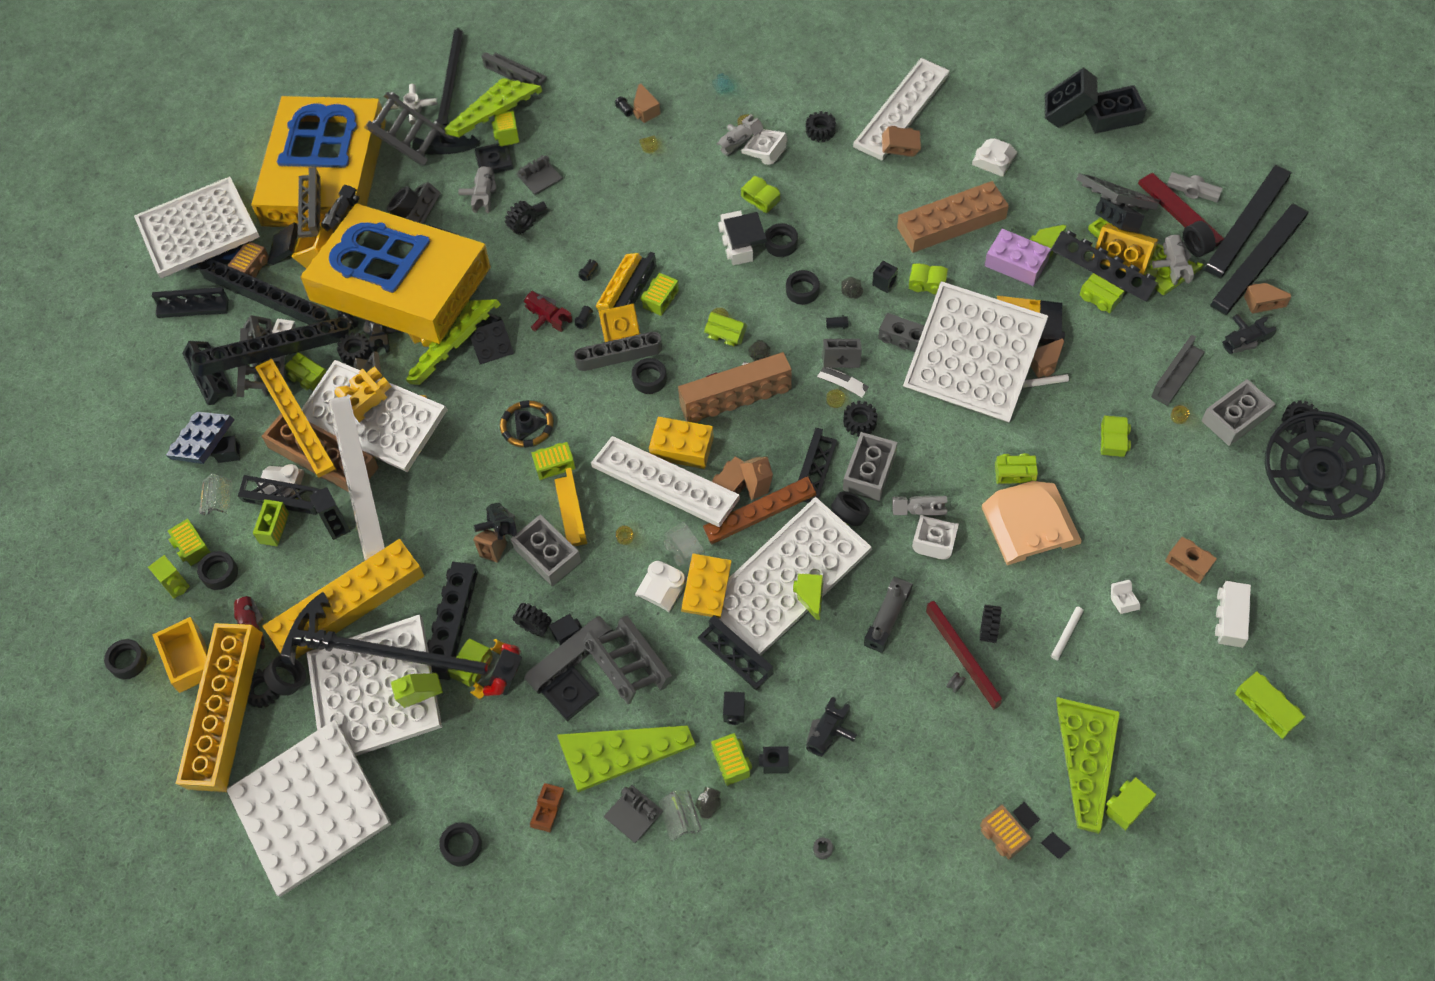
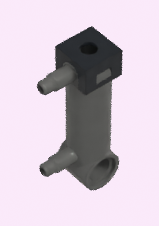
(887, 615)

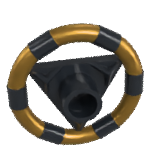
(526, 424)

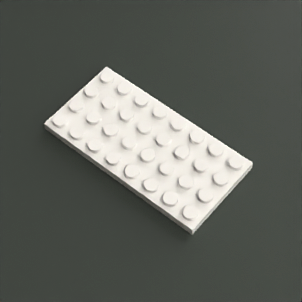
(391, 430)
(760, 593)

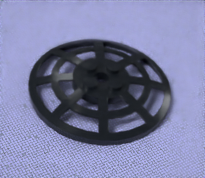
(1328, 457)

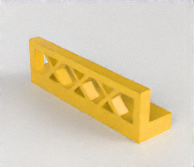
(570, 509)

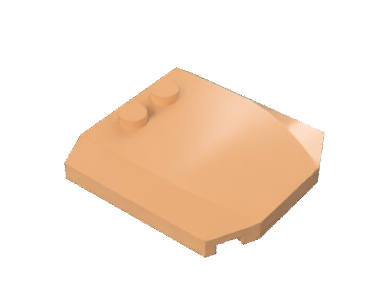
(1029, 520)

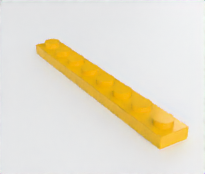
(295, 418)

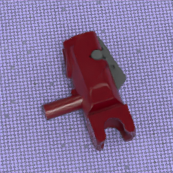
(546, 311)
(247, 613)

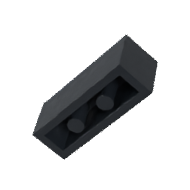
(1119, 215)
(329, 513)

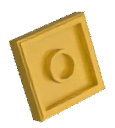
(619, 322)

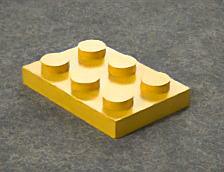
(706, 585)

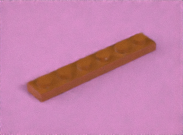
(761, 510)

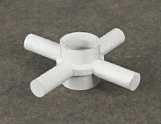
(412, 100)

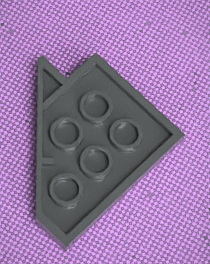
(1117, 193)

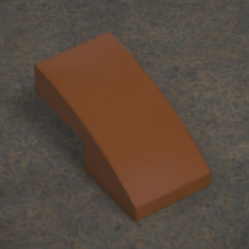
(547, 807)

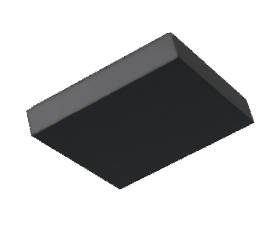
(495, 157)
(744, 230)
(283, 244)
(569, 693)

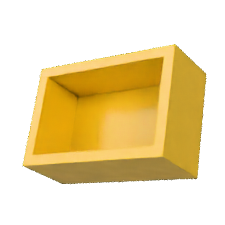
(309, 247)
(681, 442)
(182, 653)

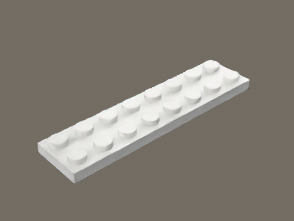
(902, 105)
(666, 481)

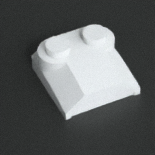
(766, 145)
(994, 156)
(288, 474)
(934, 537)
(662, 585)

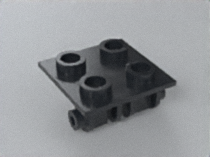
(491, 342)

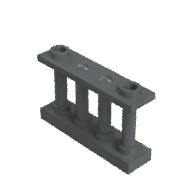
(404, 145)
(244, 384)
(642, 651)

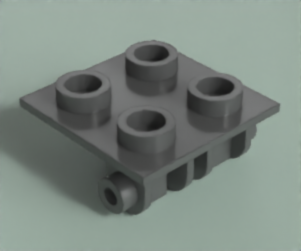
(538, 175)
(633, 813)

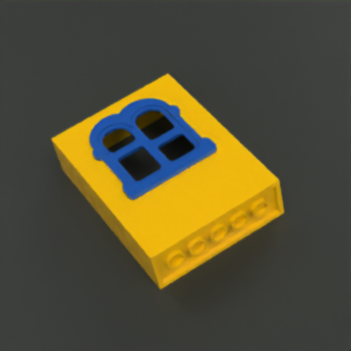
(278, 183)
(421, 294)

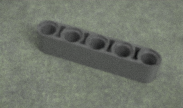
(610, 349)
(565, 656)

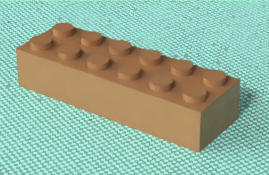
(952, 216)
(735, 387)
(282, 441)

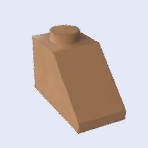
(645, 105)
(1265, 297)
(1046, 358)
(757, 476)
(489, 546)

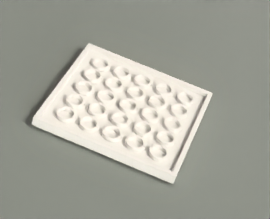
(196, 227)
(975, 351)
(359, 691)
(308, 808)

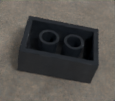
(1071, 97)
(1116, 110)

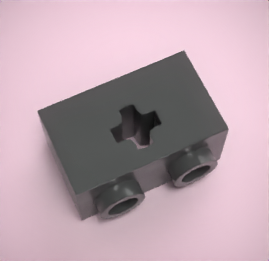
(841, 353)

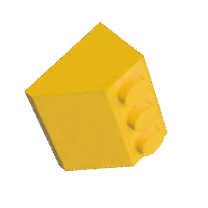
(1127, 245)

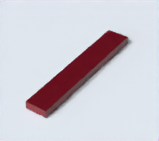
(1172, 203)
(964, 655)

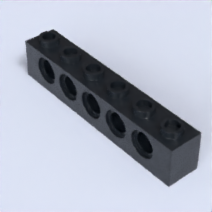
(1143, 292)
(458, 573)

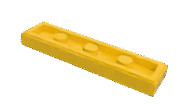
(618, 281)

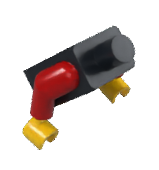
(503, 673)

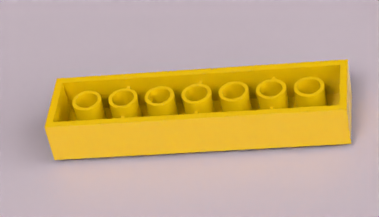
(353, 593)
(219, 708)

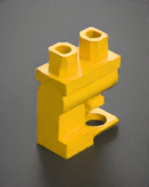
(364, 391)

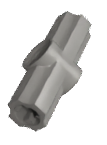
(1194, 187)

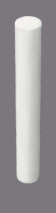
(1046, 380)
(1067, 633)

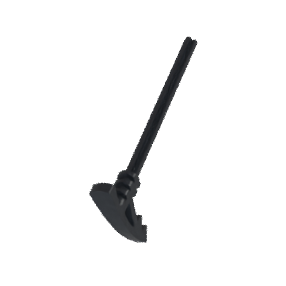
(445, 143)
(329, 640)

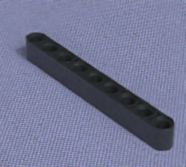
(1247, 221)
(1259, 259)
(262, 292)
(269, 346)

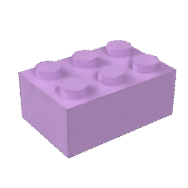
(1017, 257)

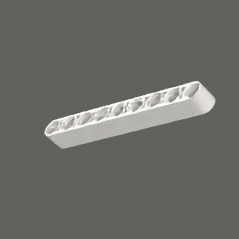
(356, 476)

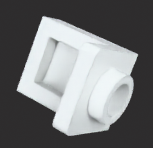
(1123, 597)

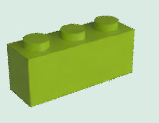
(1269, 704)

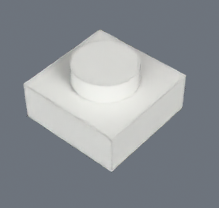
(282, 325)

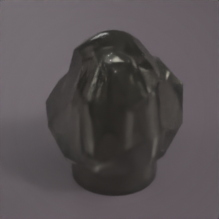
(851, 288)
(759, 350)
(708, 802)

